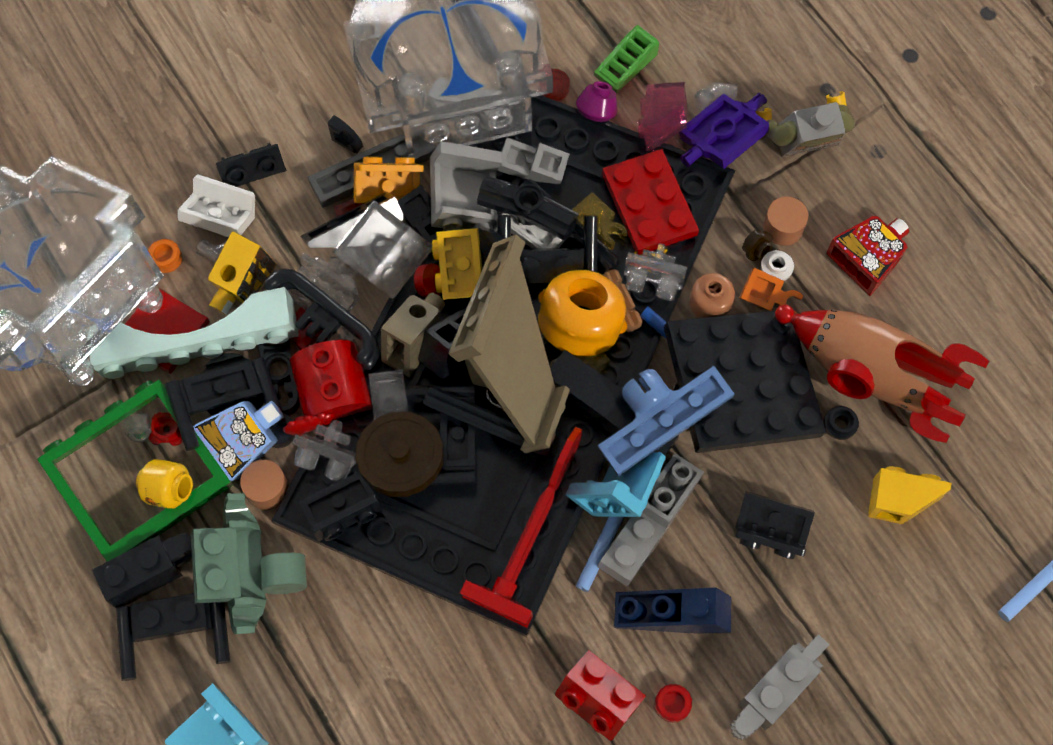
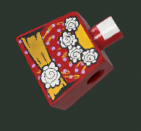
(869, 251)

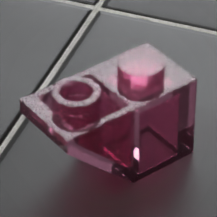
(663, 113)

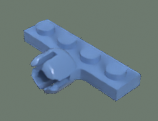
(661, 414)

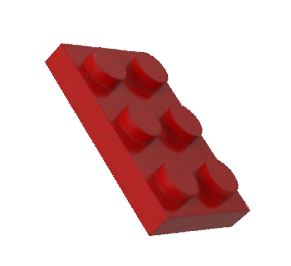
(650, 201)

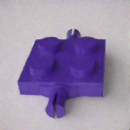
(724, 130)

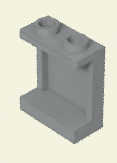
(455, 186)

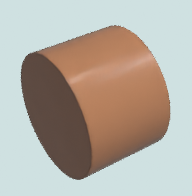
(786, 220)
(264, 484)

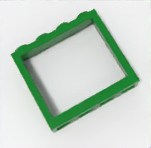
(162, 521)

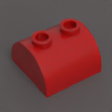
(330, 379)

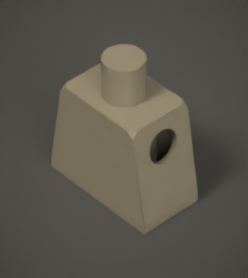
(405, 331)

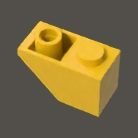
(902, 495)

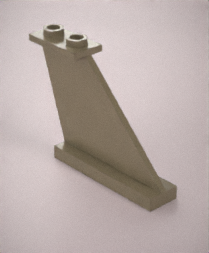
(507, 348)

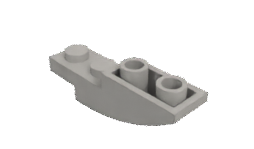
(644, 533)

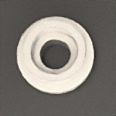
(780, 257)

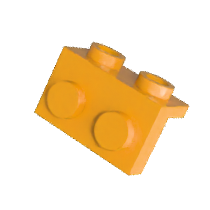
(376, 177)

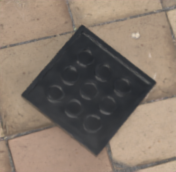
(763, 369)

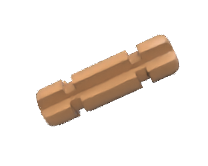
(632, 317)

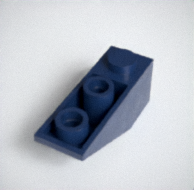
(674, 610)

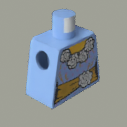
(239, 435)

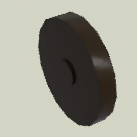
(400, 454)

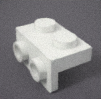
(218, 207)

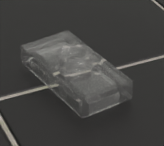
(388, 392)

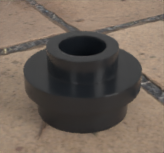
(845, 414)

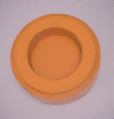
(166, 255)

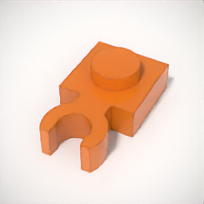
(765, 290)

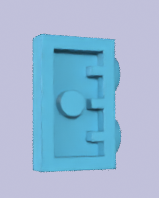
(621, 494)
(216, 724)

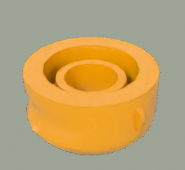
(579, 329)

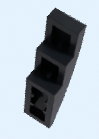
(596, 394)

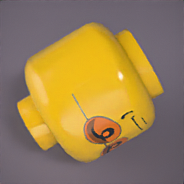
(164, 483)

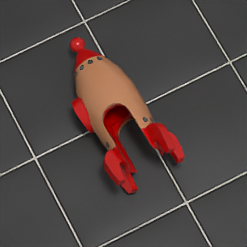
(870, 360)

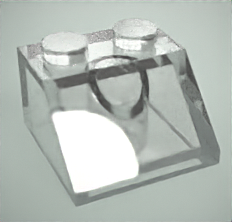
(383, 249)

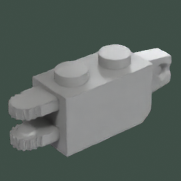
(779, 688)

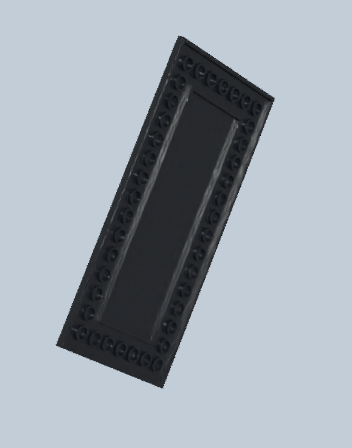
(472, 529)

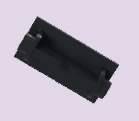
(251, 166)

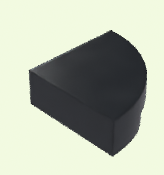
(344, 135)

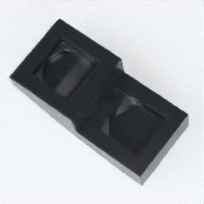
(417, 212)

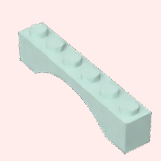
(259, 320)

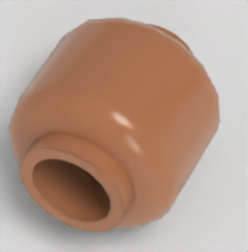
(712, 296)

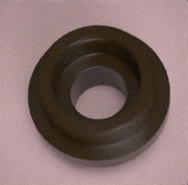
(757, 244)

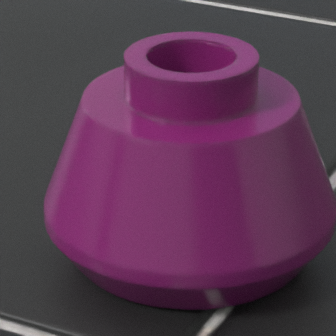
(598, 102)

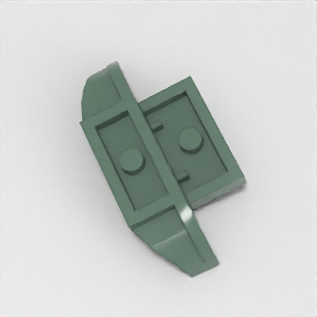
(229, 565)

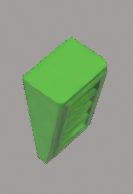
(640, 44)

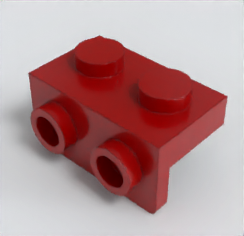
(599, 695)

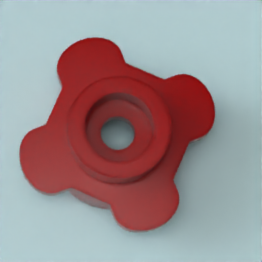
(158, 435)

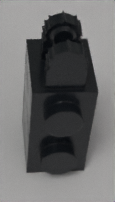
(143, 569)

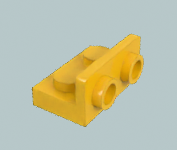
(458, 261)

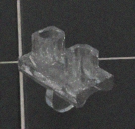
(654, 268)
(311, 448)

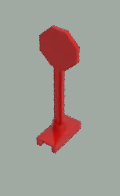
(500, 597)

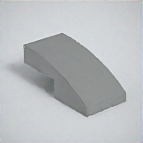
(538, 163)

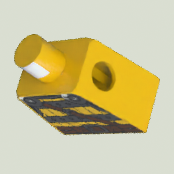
(239, 272)

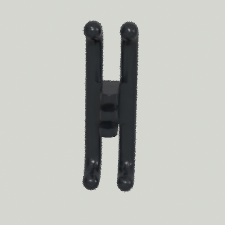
(326, 315)

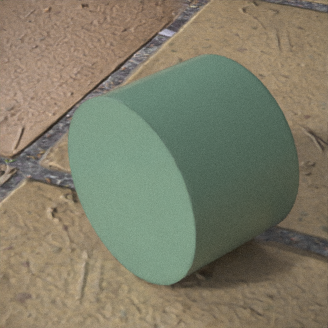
(283, 573)

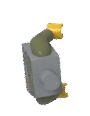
(811, 127)

